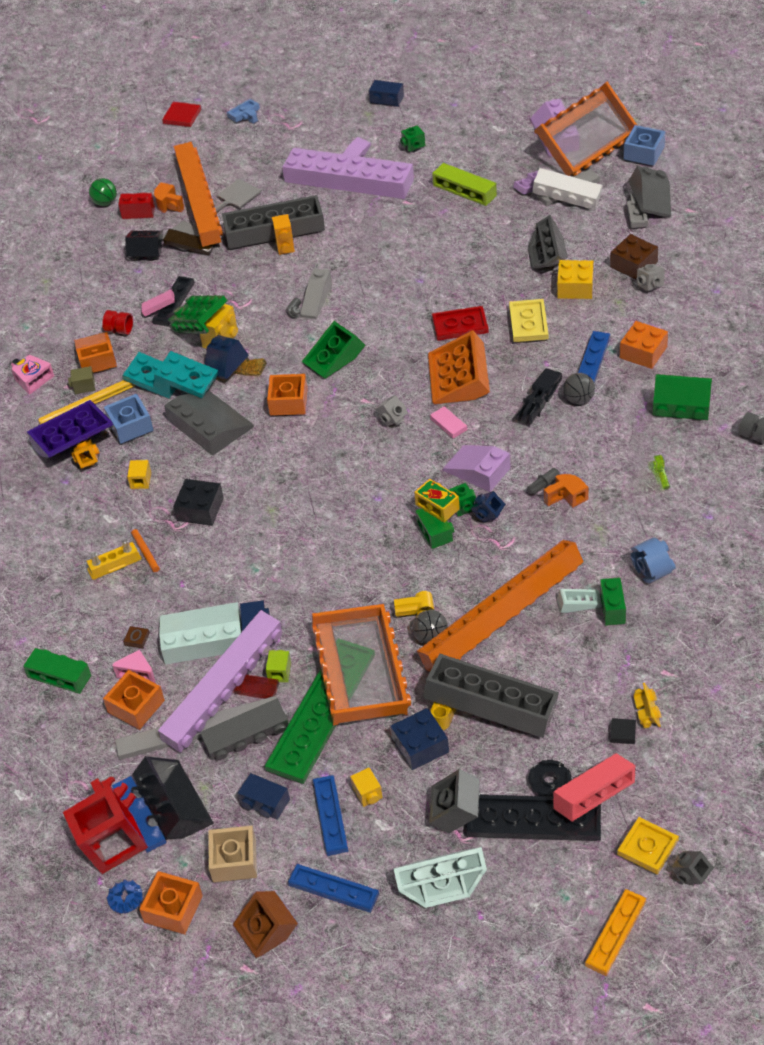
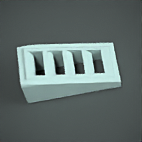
(567, 602)

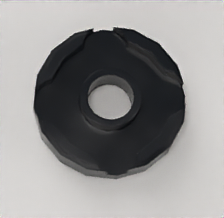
(546, 769)

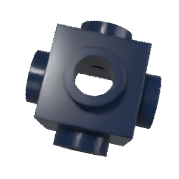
(488, 506)

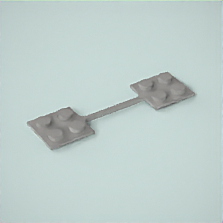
(237, 194)

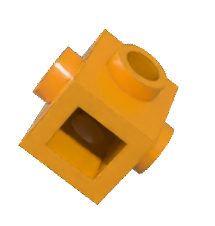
(85, 459)

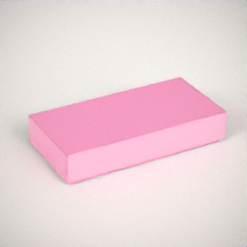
(158, 302)
(448, 422)

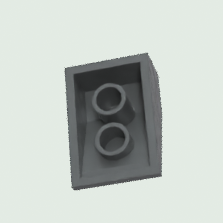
(651, 190)

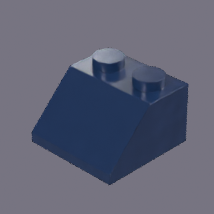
(225, 355)

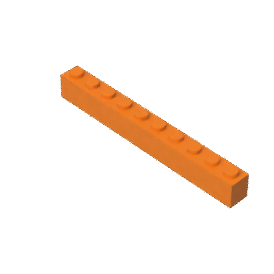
(198, 194)
(503, 604)

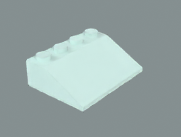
(199, 632)

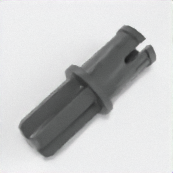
(543, 481)

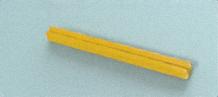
(95, 398)

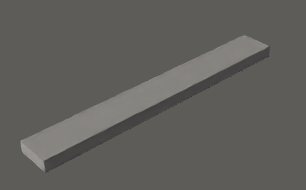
(150, 740)

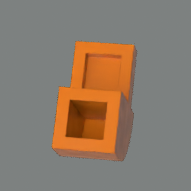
(167, 199)
(568, 488)

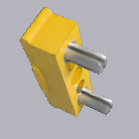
(113, 560)

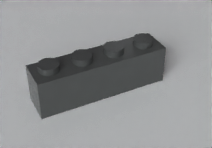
(244, 729)

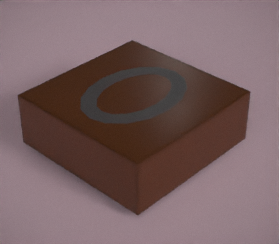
(136, 637)

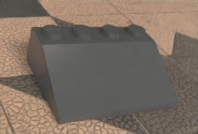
(207, 420)

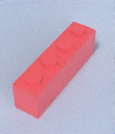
(594, 787)

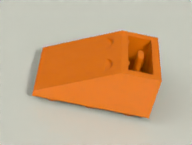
(95, 352)

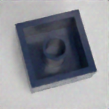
(419, 739)

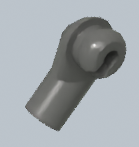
(292, 307)

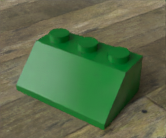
(682, 397)

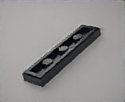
(180, 289)

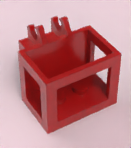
(102, 817)

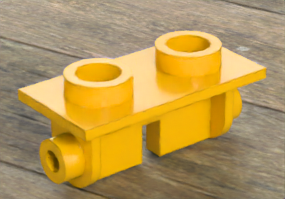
(650, 713)

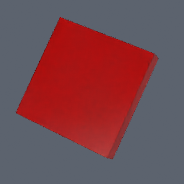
(181, 114)

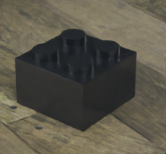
(198, 502)

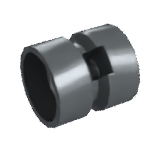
(752, 426)

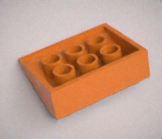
(459, 370)

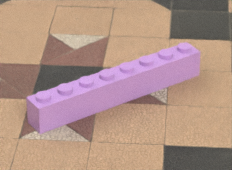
(220, 681)

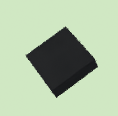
(623, 731)

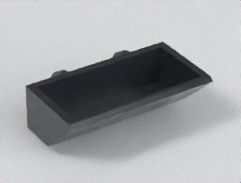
(170, 797)

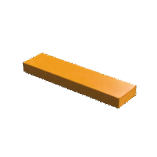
(615, 932)

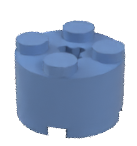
(652, 559)

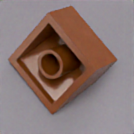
(264, 922)

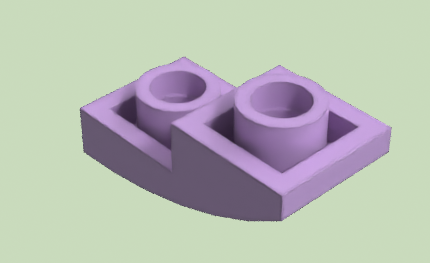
(357, 147)
(526, 185)

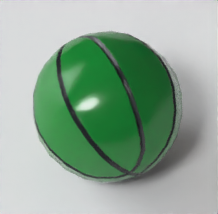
(102, 192)

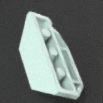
(441, 877)

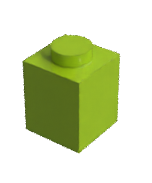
(278, 665)

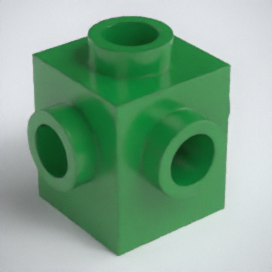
(412, 138)
(466, 498)

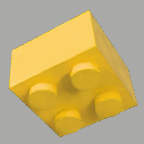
(575, 279)
(220, 323)

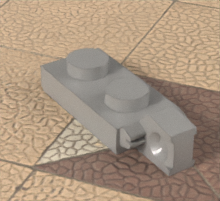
(636, 216)

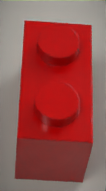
(136, 205)

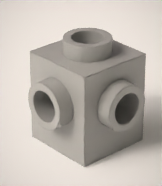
(650, 277)
(392, 411)

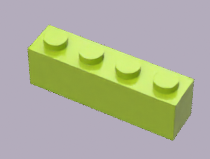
(464, 184)

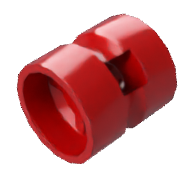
(117, 322)

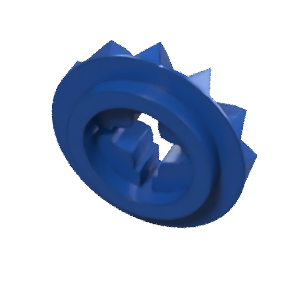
(132, 900)

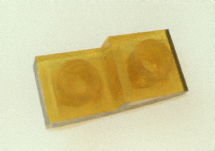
(251, 367)

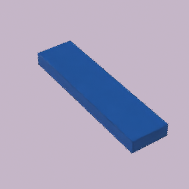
(140, 811)
(330, 815)
(333, 888)

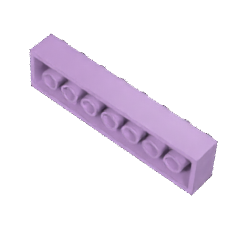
(348, 173)

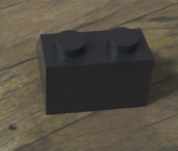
(144, 243)

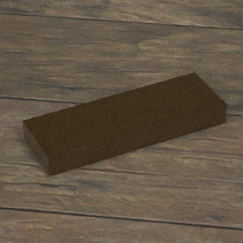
(186, 241)

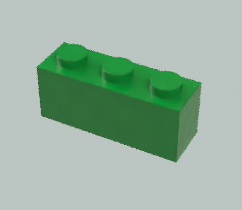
(57, 670)

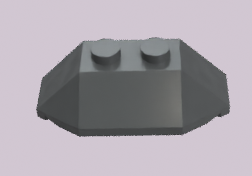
(547, 244)

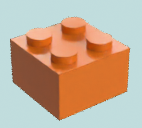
(643, 344)
(287, 394)
(134, 699)
(171, 902)

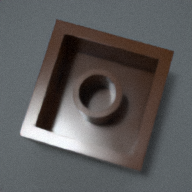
(632, 255)

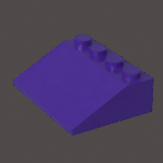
(68, 429)

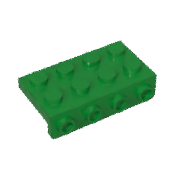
(196, 311)

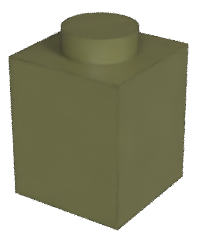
(82, 380)

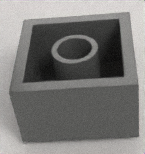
(454, 801)

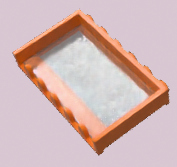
(587, 130)
(360, 663)

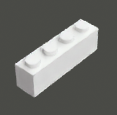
(567, 189)

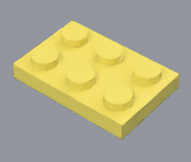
(528, 320)

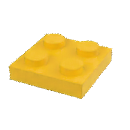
(648, 845)

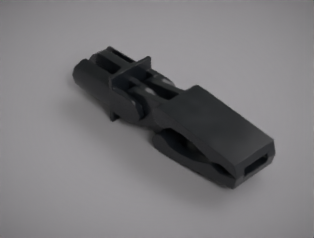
(543, 391)

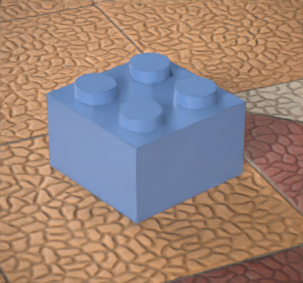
(644, 145)
(129, 418)

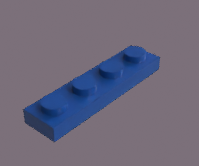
(594, 354)

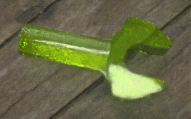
(659, 465)

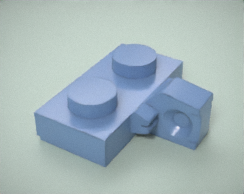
(244, 111)

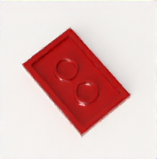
(459, 322)

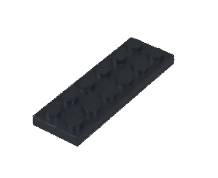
(531, 819)

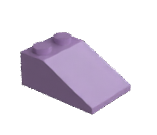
(479, 465)

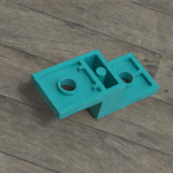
(170, 374)

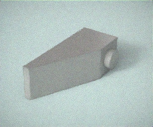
(316, 293)

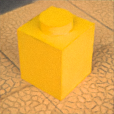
(139, 474)
(366, 787)

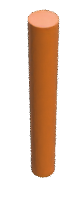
(145, 550)

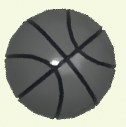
(579, 388)
(428, 625)

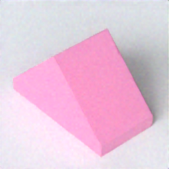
(135, 662)

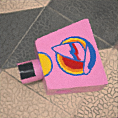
(31, 372)

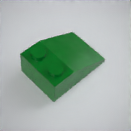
(333, 350)

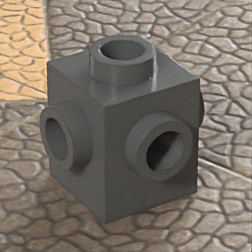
(692, 867)

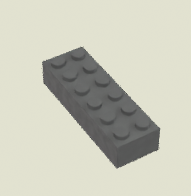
(256, 224)
(491, 695)

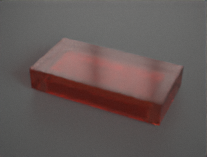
(257, 687)

